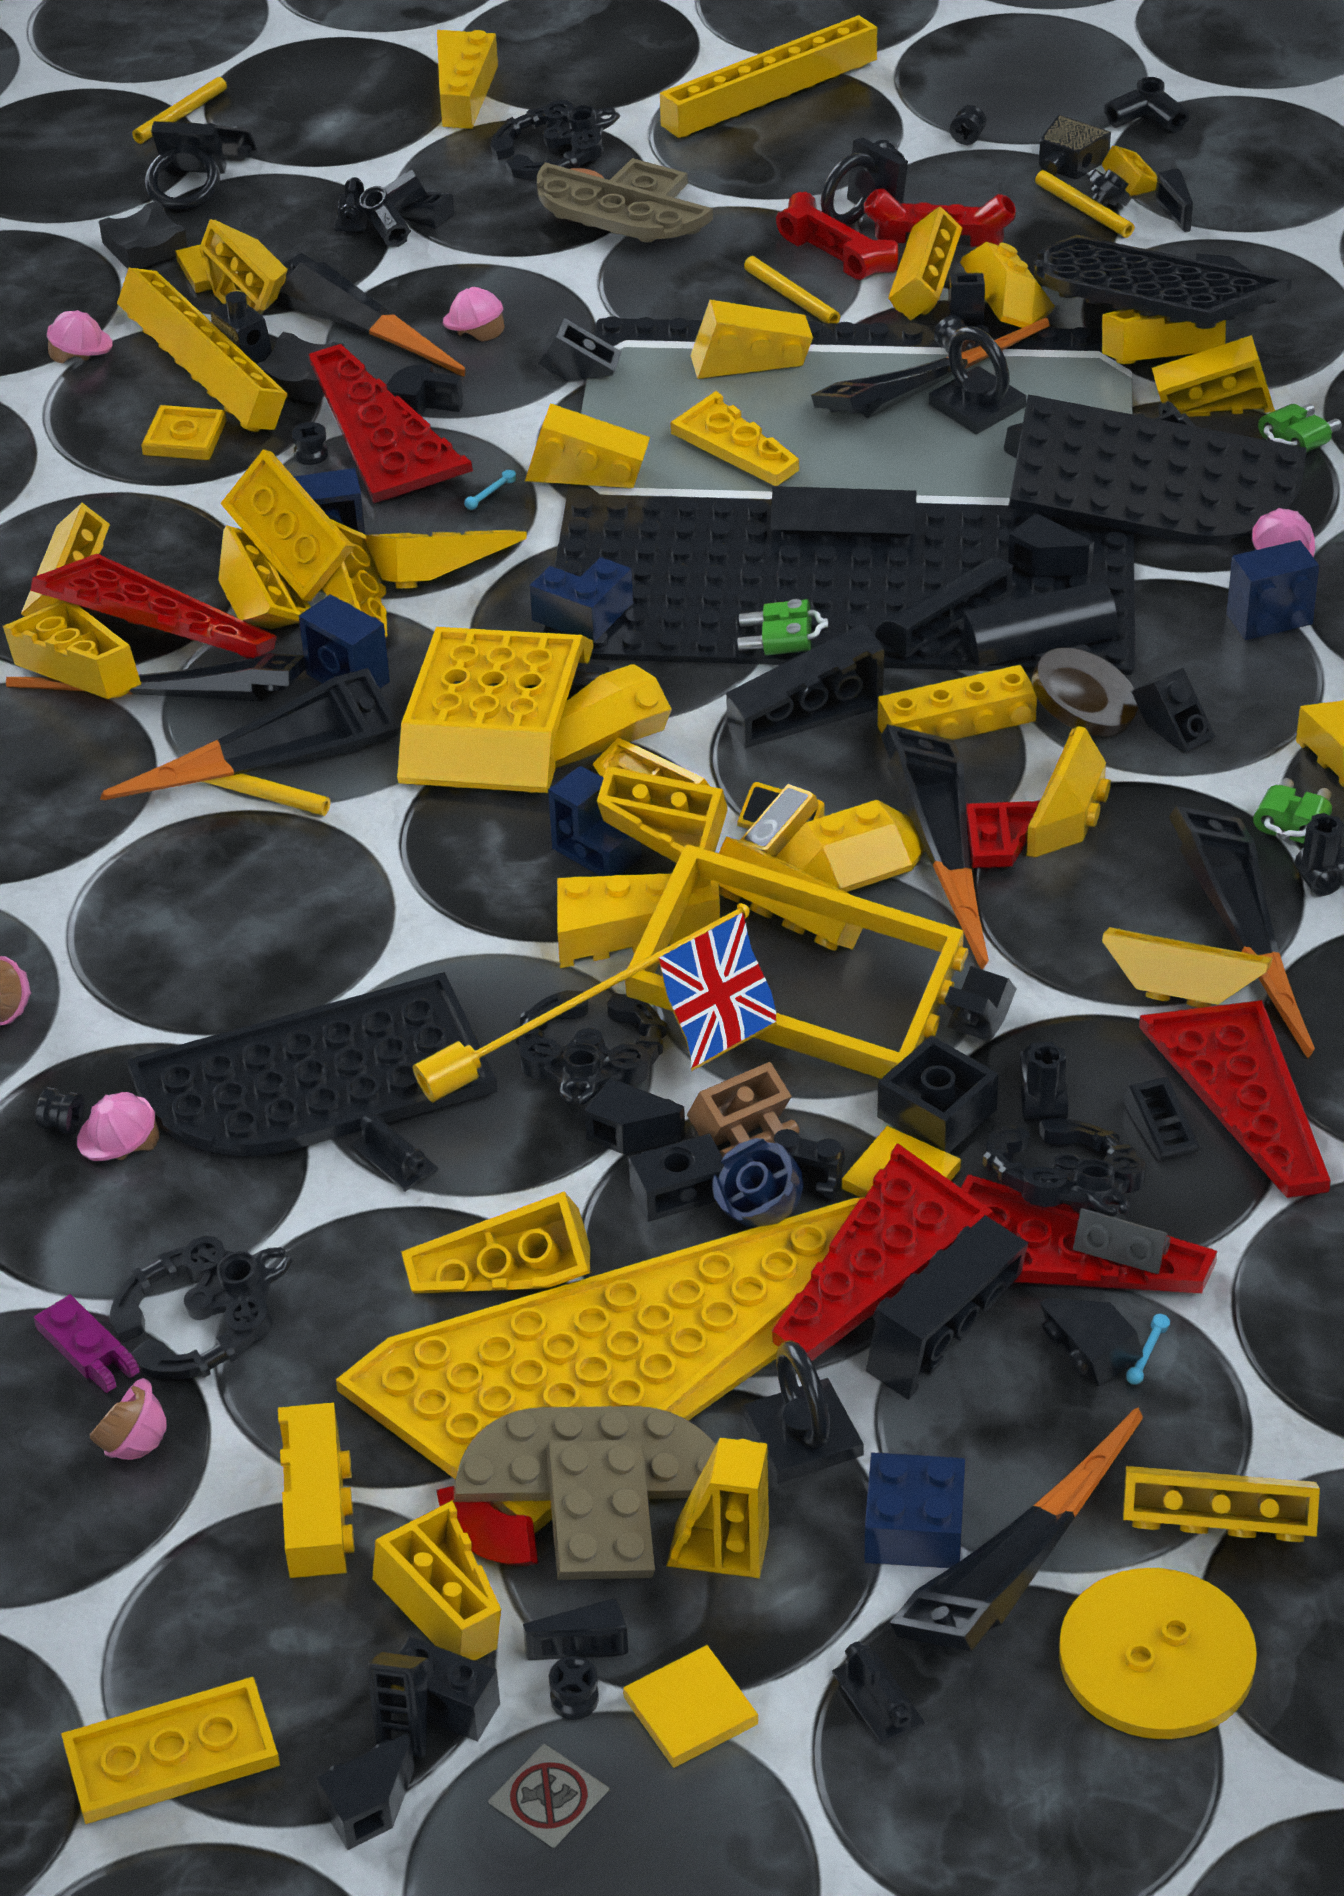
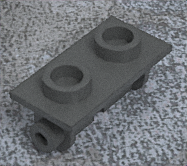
(1121, 1241)

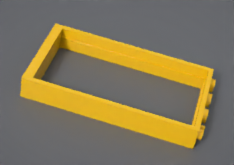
(790, 1032)

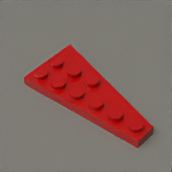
(384, 434)
(127, 594)
(1243, 1078)
(1051, 1244)
(879, 1245)

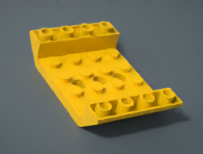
(485, 732)

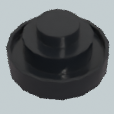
(1109, 188)

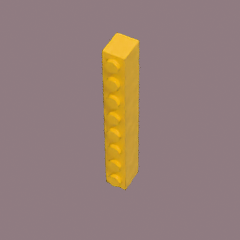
(768, 76)
(202, 349)

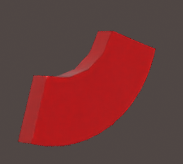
(493, 1533)

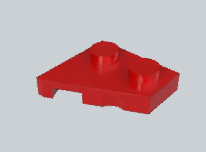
(998, 831)

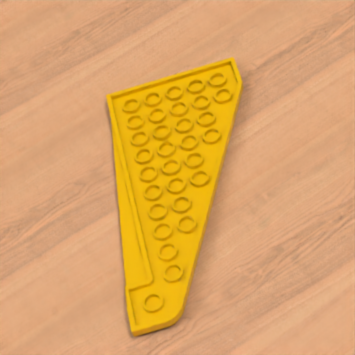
(641, 1335)

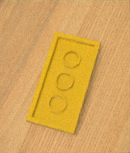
(287, 525)
(170, 1750)

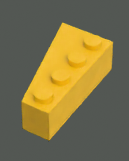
(465, 74)
(614, 911)

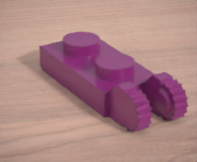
(85, 1342)

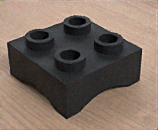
(143, 237)
(291, 367)

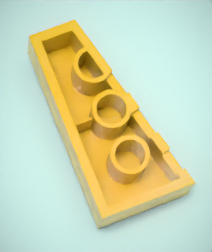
(73, 649)

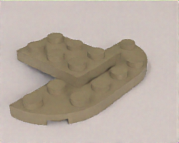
(631, 203)
(596, 1473)

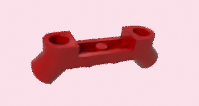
(981, 223)
(859, 254)

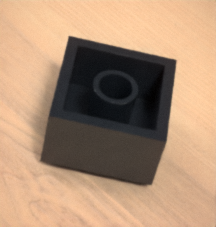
(937, 1095)

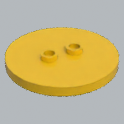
(1157, 1653)

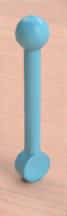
(508, 476)
(1159, 1325)

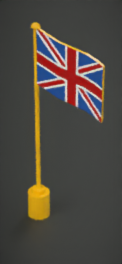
(707, 981)

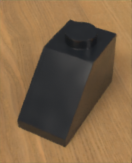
(578, 353)

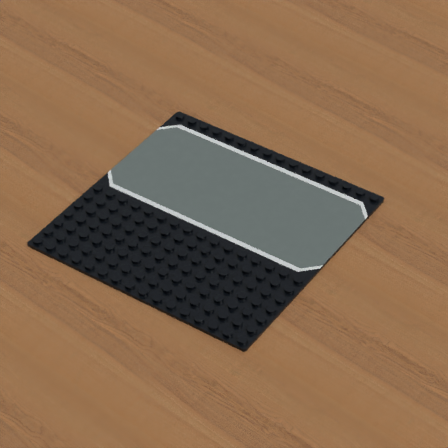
(704, 530)

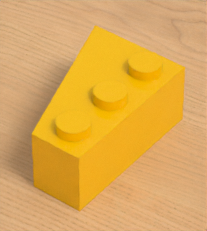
(1138, 337)
(748, 340)
(1215, 380)
(585, 451)
(1323, 732)
(662, 811)
(314, 1491)
(726, 1513)
(438, 1583)

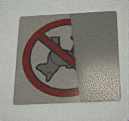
(548, 1795)

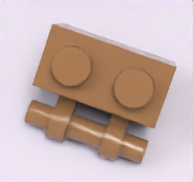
(741, 1106)

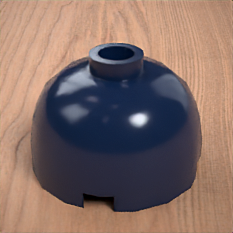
(758, 1183)

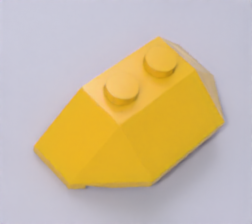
(241, 265)
(1008, 284)
(254, 585)
(1070, 797)
(856, 846)
(1182, 968)

